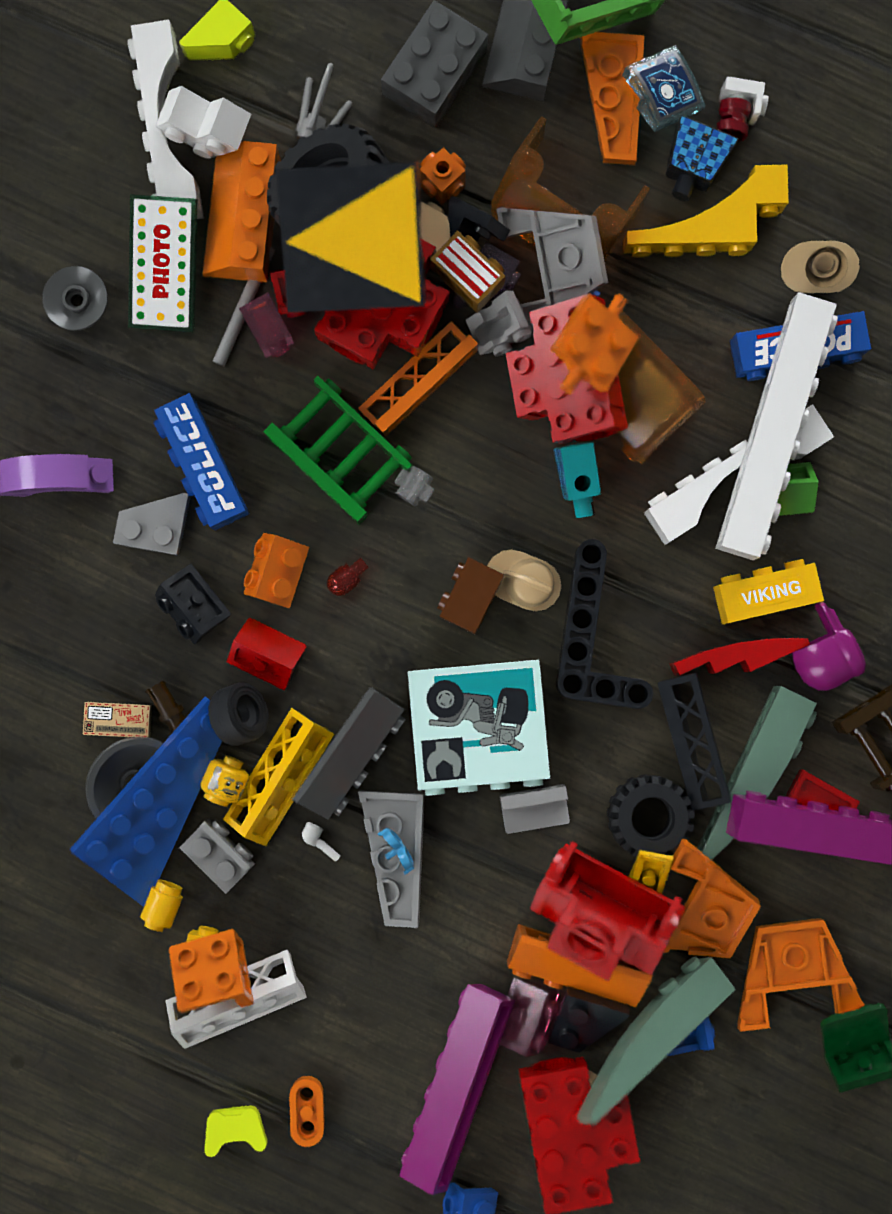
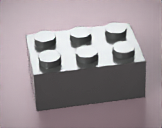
(434, 64)

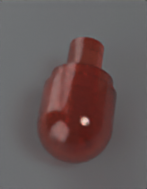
(345, 577)

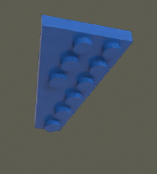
(145, 819)

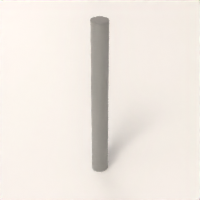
(237, 320)

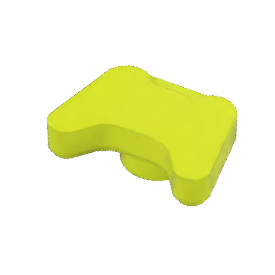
(234, 1125)

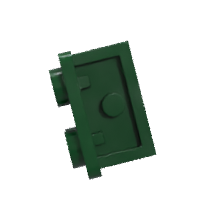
(858, 1046)

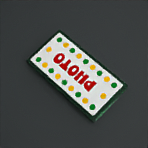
(162, 263)

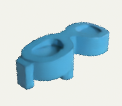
(398, 849)

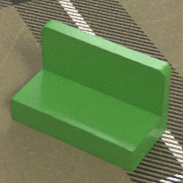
(800, 491)

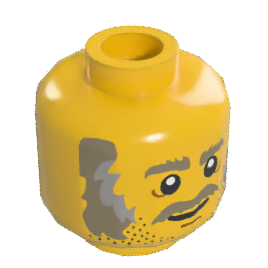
(224, 781)

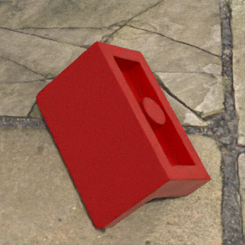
(265, 653)

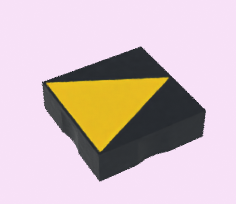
(352, 236)

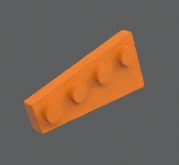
(610, 93)

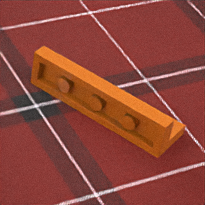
(426, 386)

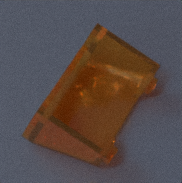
(654, 395)

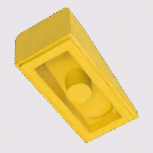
(651, 869)

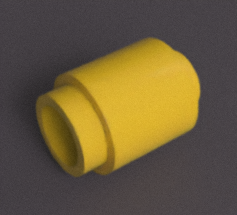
(161, 905)

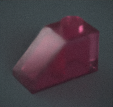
(267, 326)

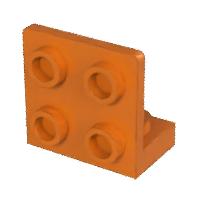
(210, 971)

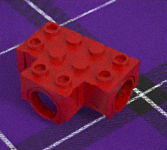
(367, 332)
(537, 381)
(604, 914)
(568, 1153)

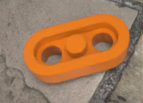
(307, 1109)

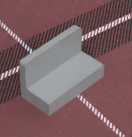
(535, 808)

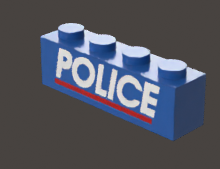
(756, 348)

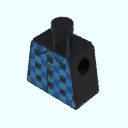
(696, 156)

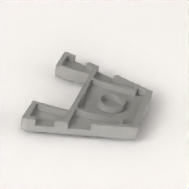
(566, 252)

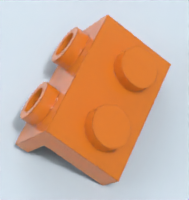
(275, 569)

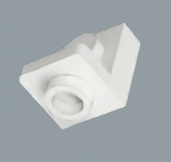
(747, 90)

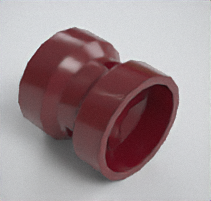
(734, 115)

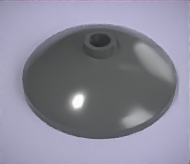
(113, 766)

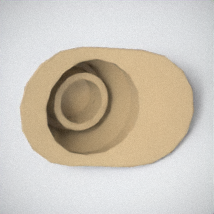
(820, 267)
(526, 580)

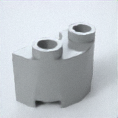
(499, 325)

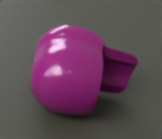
(830, 658)

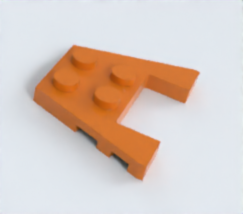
(716, 909)
(790, 959)

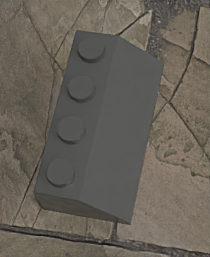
(520, 52)
(349, 754)

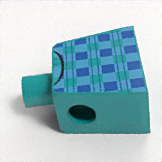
(574, 462)

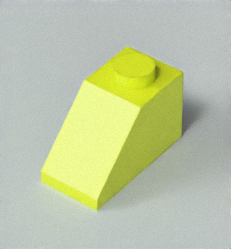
(219, 34)

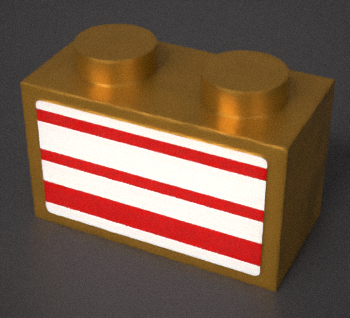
(468, 270)

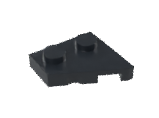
(585, 1019)

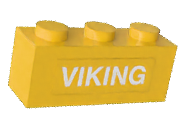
(768, 591)

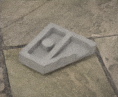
(154, 525)

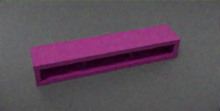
(811, 827)
(456, 1088)

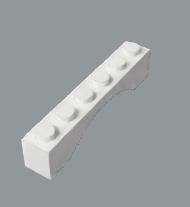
(157, 61)
(681, 510)

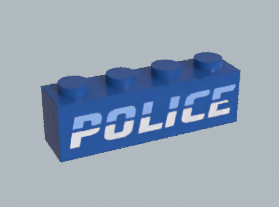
(201, 462)

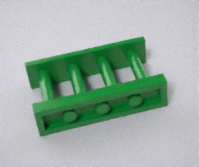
(309, 458)

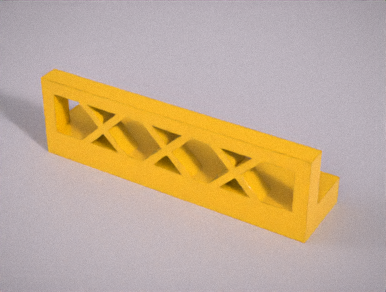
(281, 780)

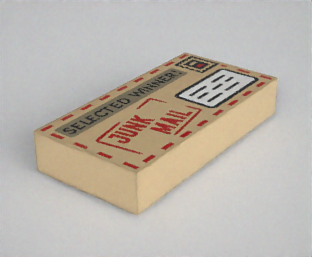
(117, 719)

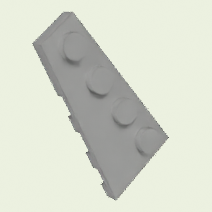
(405, 816)

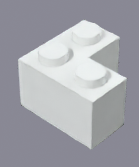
(206, 126)

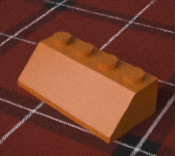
(239, 214)
(532, 957)

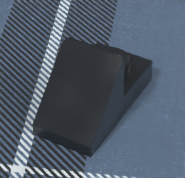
(474, 222)

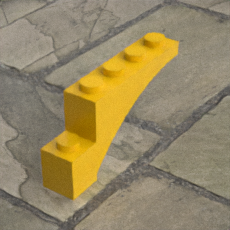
(723, 228)

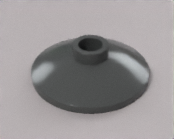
(64, 288)

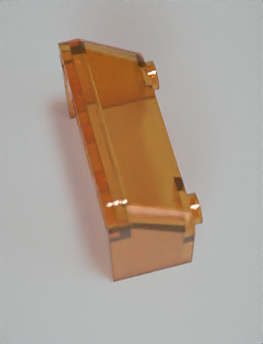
(521, 191)

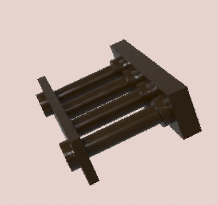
(856, 724)

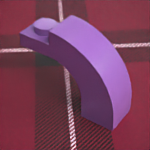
(55, 472)

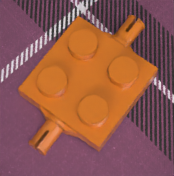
(594, 343)

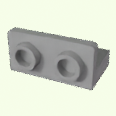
(218, 854)

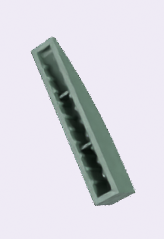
(763, 759)
(656, 1032)

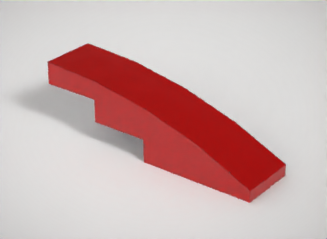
(749, 654)

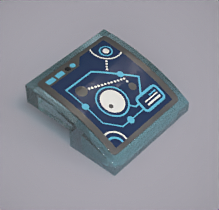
(664, 88)

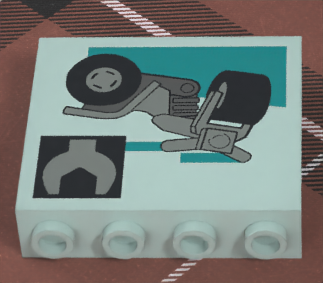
(478, 726)

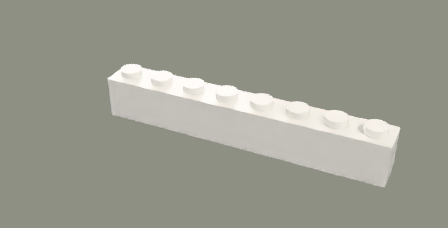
(776, 427)

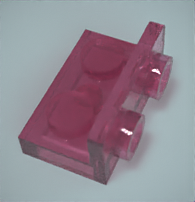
(529, 1017)

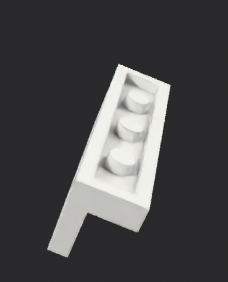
(226, 1015)

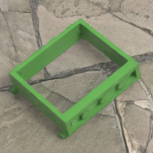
(568, 25)

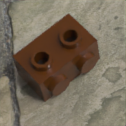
(470, 596)

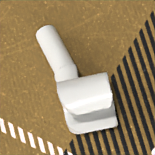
(311, 836)

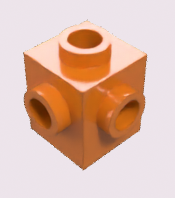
(442, 185)

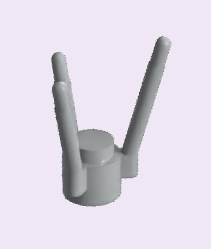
(313, 120)

